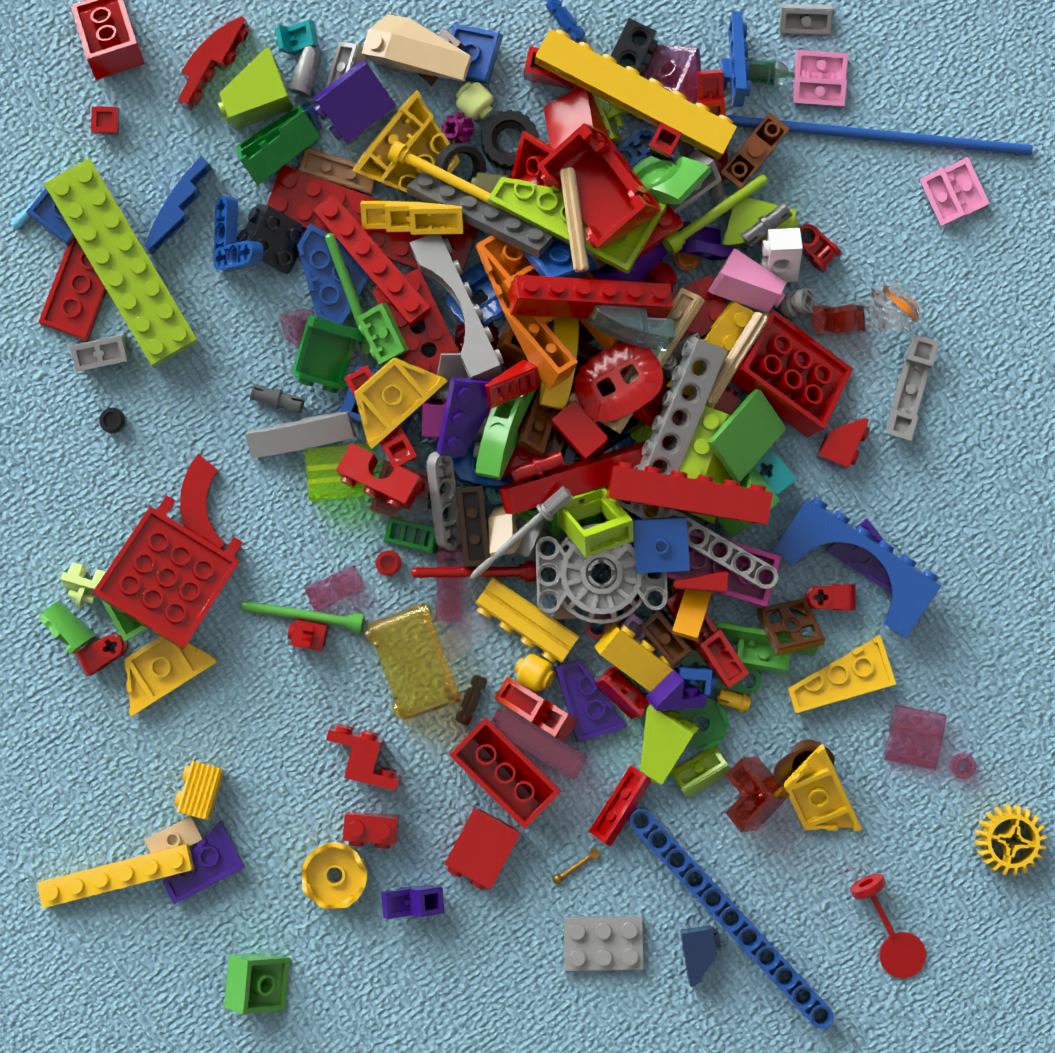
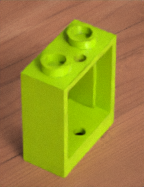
(599, 537)

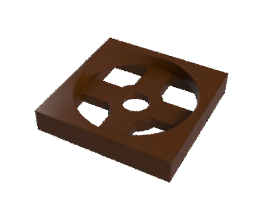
(799, 643)

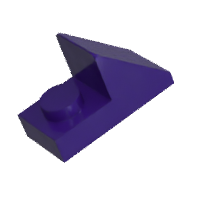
(673, 695)

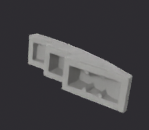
(300, 435)

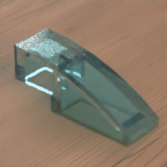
(633, 326)

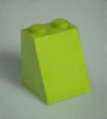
(255, 93)

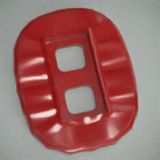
(626, 397)

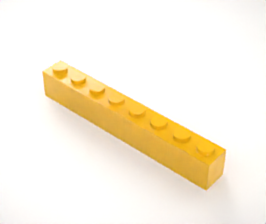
(634, 93)

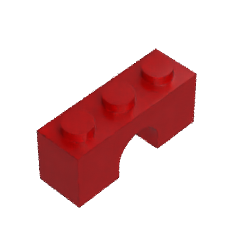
(398, 489)

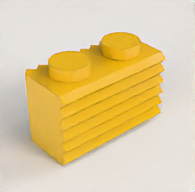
(199, 790)

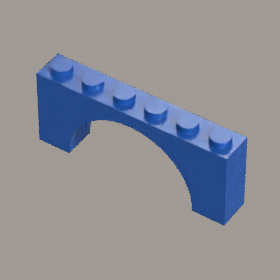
(910, 586)

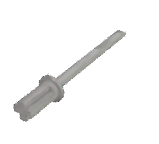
(546, 510)

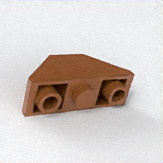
(755, 151)

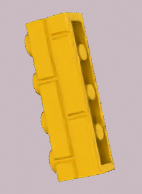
(526, 619)

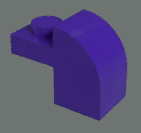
(414, 901)

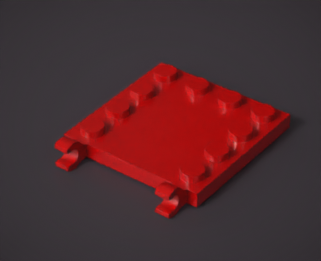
(167, 576)

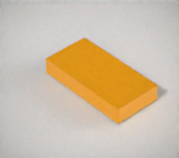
(691, 614)

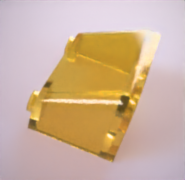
(413, 662)

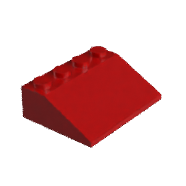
(794, 375)

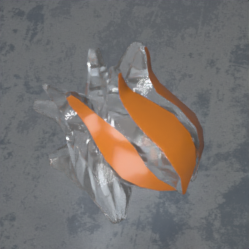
(890, 309)

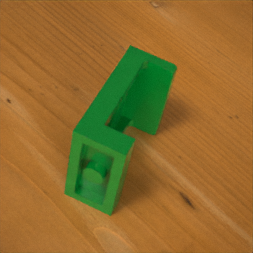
(325, 353)

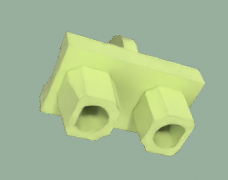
(80, 587)

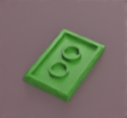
(747, 435)

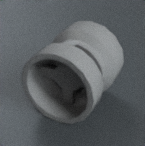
(798, 303)

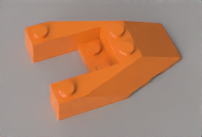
(534, 336)

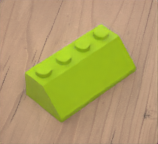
(701, 458)

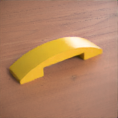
(568, 333)

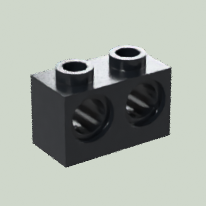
(637, 53)

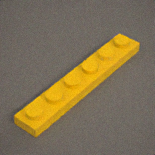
(115, 876)

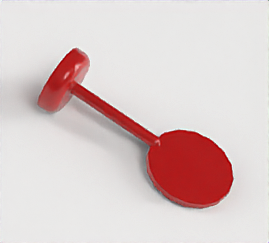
(901, 952)

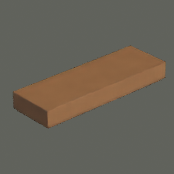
(336, 171)

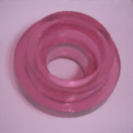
(970, 765)

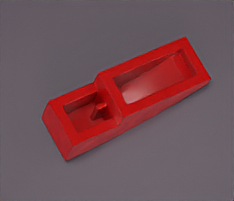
(536, 709)

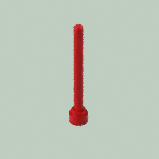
(525, 571)

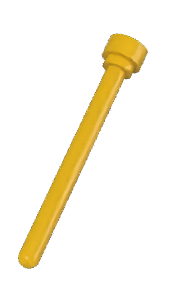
(400, 154)

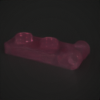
(449, 590)

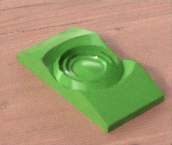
(669, 180)

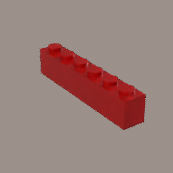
(578, 296)
(689, 494)

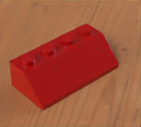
(505, 772)

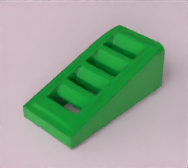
(391, 531)

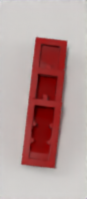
(711, 94)
(713, 647)

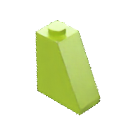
(745, 215)
(664, 742)

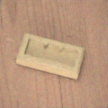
(176, 835)

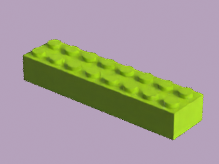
(121, 263)

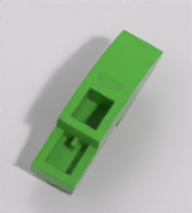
(501, 436)

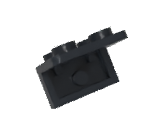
(276, 234)

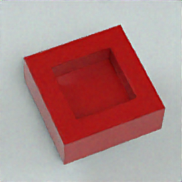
(105, 120)

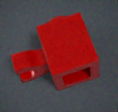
(308, 635)

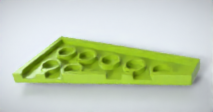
(546, 210)

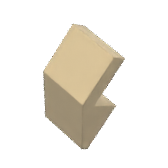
(501, 529)

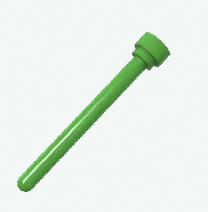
(347, 285)
(353, 622)

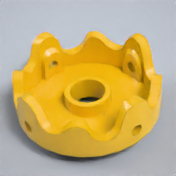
(326, 892)

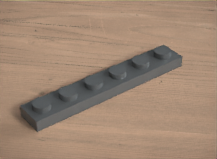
(482, 215)

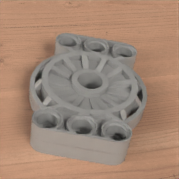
(575, 581)

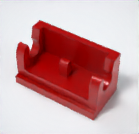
(622, 692)

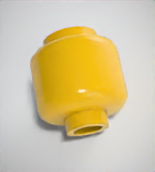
(534, 673)

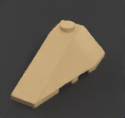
(411, 47)

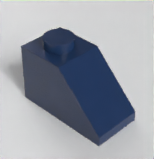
(699, 951)

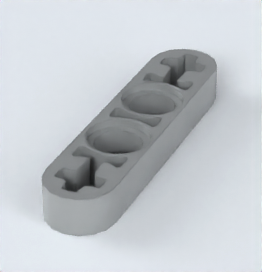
(447, 531)

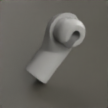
(719, 194)

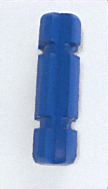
(566, 20)

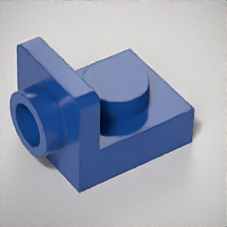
(693, 674)

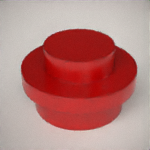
(388, 563)

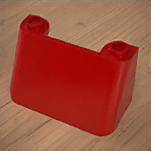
(608, 188)

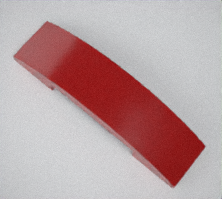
(396, 442)

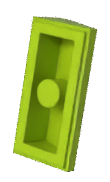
(700, 771)

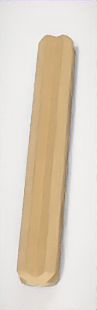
(574, 219)
(737, 356)

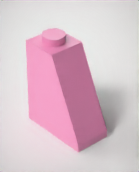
(748, 283)

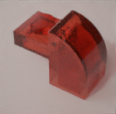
(838, 320)

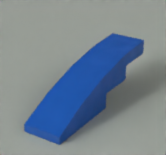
(171, 215)

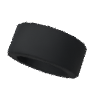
(447, 153)

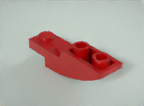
(216, 51)

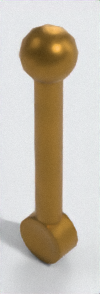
(593, 854)

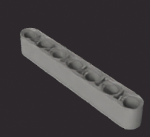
(709, 540)

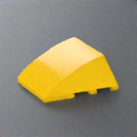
(413, 127)

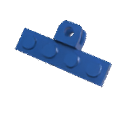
(737, 67)

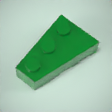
(277, 144)

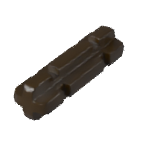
(471, 700)

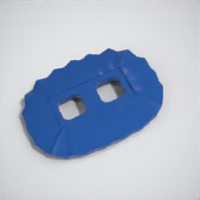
(478, 282)

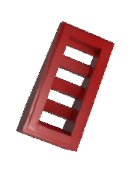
(527, 378)
(712, 582)

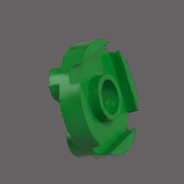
(714, 729)

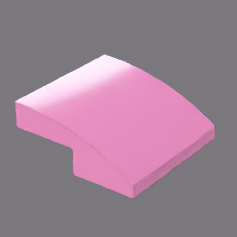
(820, 77)
(954, 191)

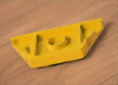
(393, 396)
(160, 670)
(820, 795)

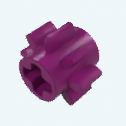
(458, 128)

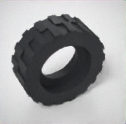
(494, 126)

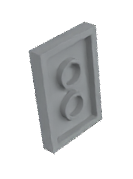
(603, 943)

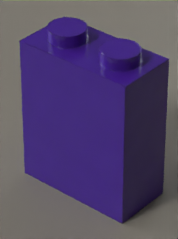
(353, 102)

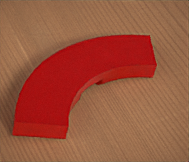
(194, 500)

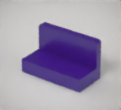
(705, 244)

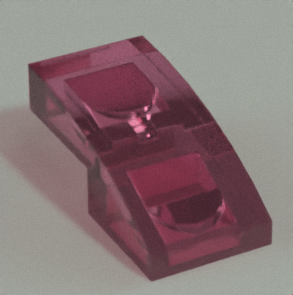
(334, 588)

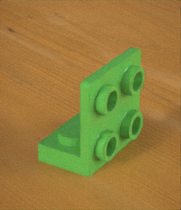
(382, 334)

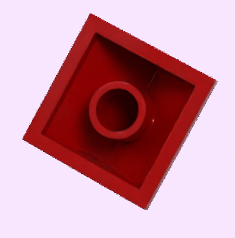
(529, 155)

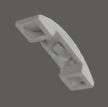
(910, 387)

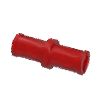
(537, 467)

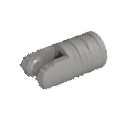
(305, 73)

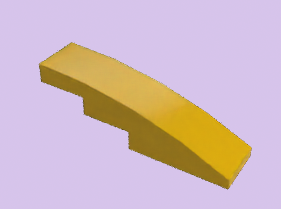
(412, 217)

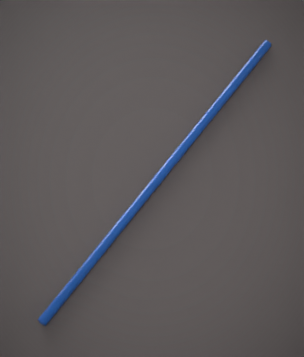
(891, 136)

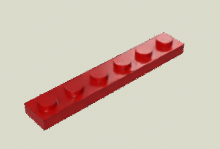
(372, 260)

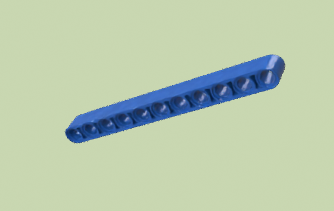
(739, 926)

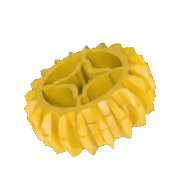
(1011, 830)

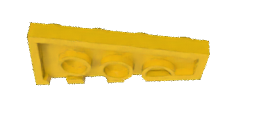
(723, 334)
(851, 676)

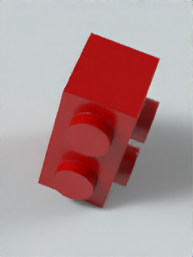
(370, 828)

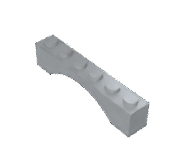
(435, 263)

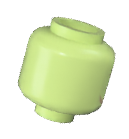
(474, 101)

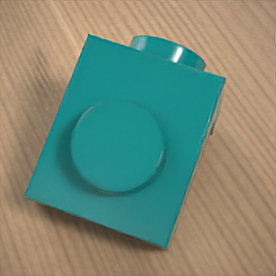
(296, 37)

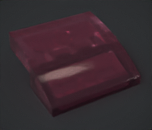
(915, 737)

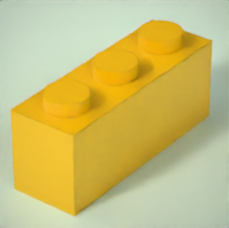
(633, 657)

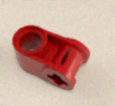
(818, 247)
(834, 597)
(98, 654)

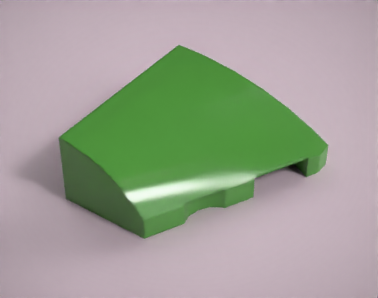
(67, 627)

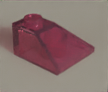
(675, 69)

